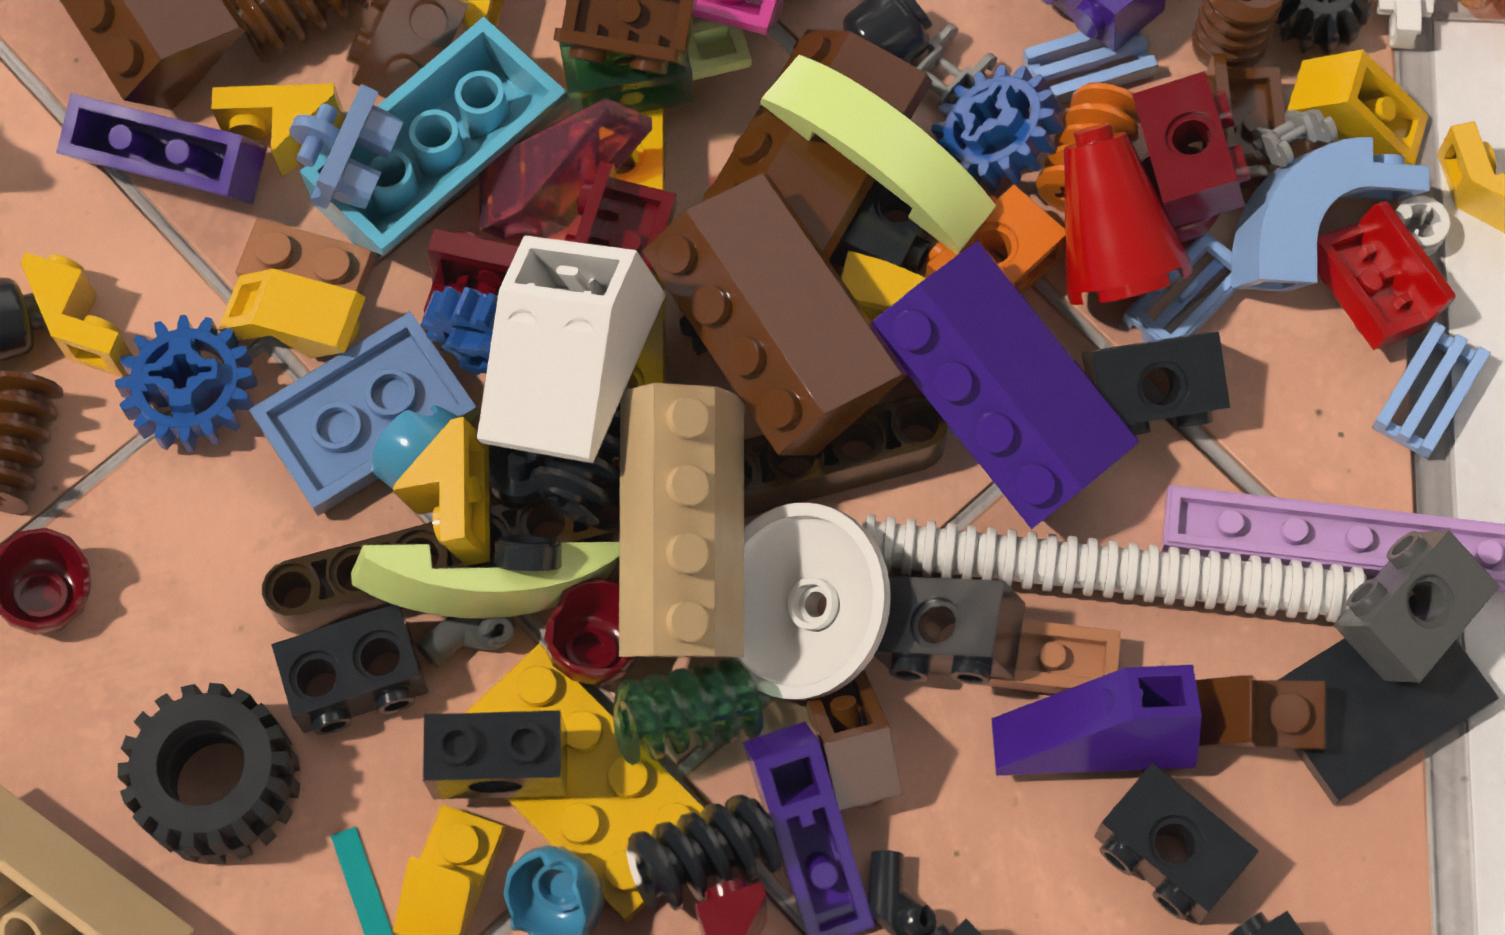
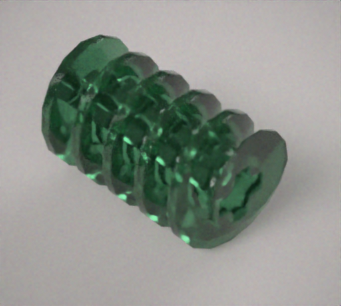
(685, 705)

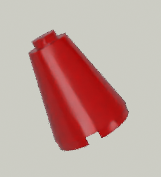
(1115, 221)

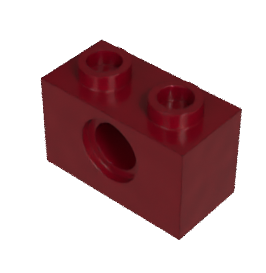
(1200, 182)

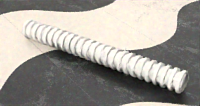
(1116, 569)

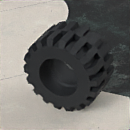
(178, 733)

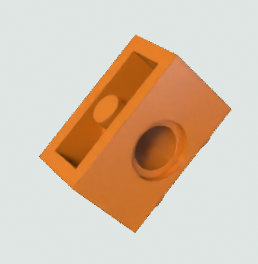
(1020, 233)

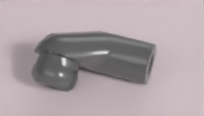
(465, 633)

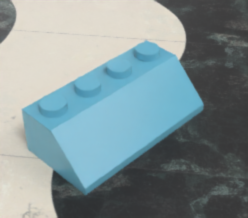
(456, 123)

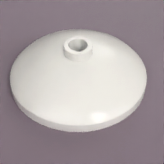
(789, 565)

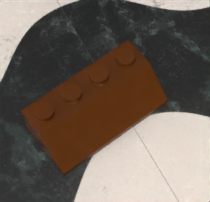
(156, 46)
(812, 174)
(774, 315)

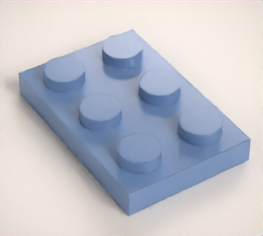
(337, 412)

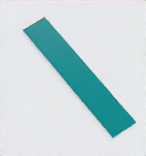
(361, 883)

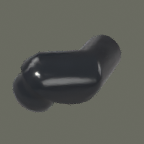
(890, 903)

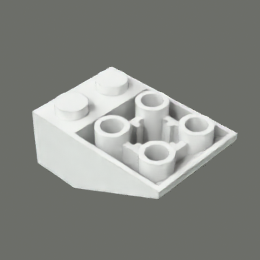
(565, 345)

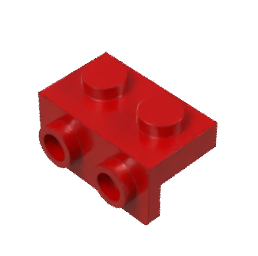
(1382, 277)

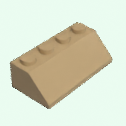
(681, 522)
(65, 889)

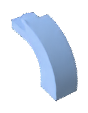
(1282, 218)

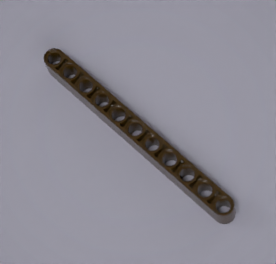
(769, 488)

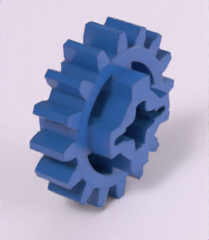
(998, 127)
(462, 325)
(178, 377)

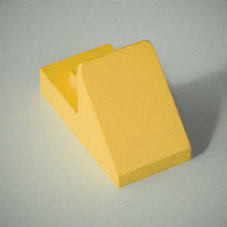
(270, 112)
(454, 485)
(449, 876)

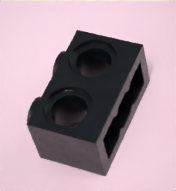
(347, 652)

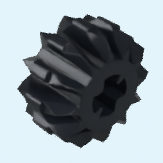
(1323, 22)

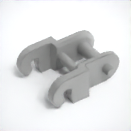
(963, 78)
(1306, 126)

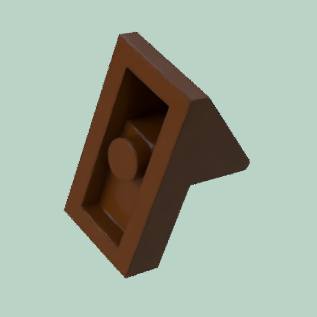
(1262, 713)

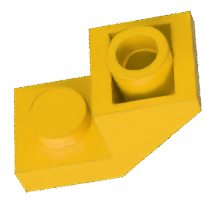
(1471, 176)
(65, 304)
(294, 309)

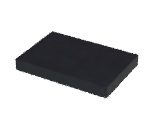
(1385, 722)

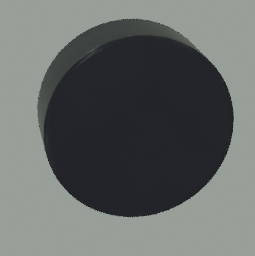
(528, 553)

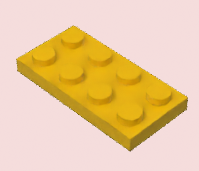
(604, 792)

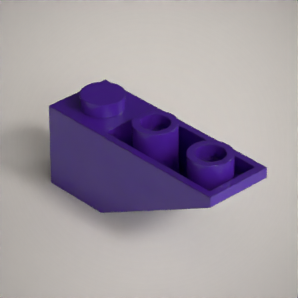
(1105, 725)

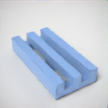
(1078, 43)
(1155, 329)
(1454, 350)

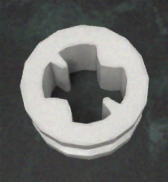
(1430, 211)

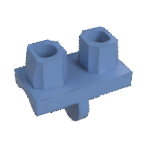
(363, 126)

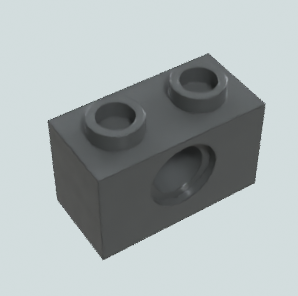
(1448, 595)

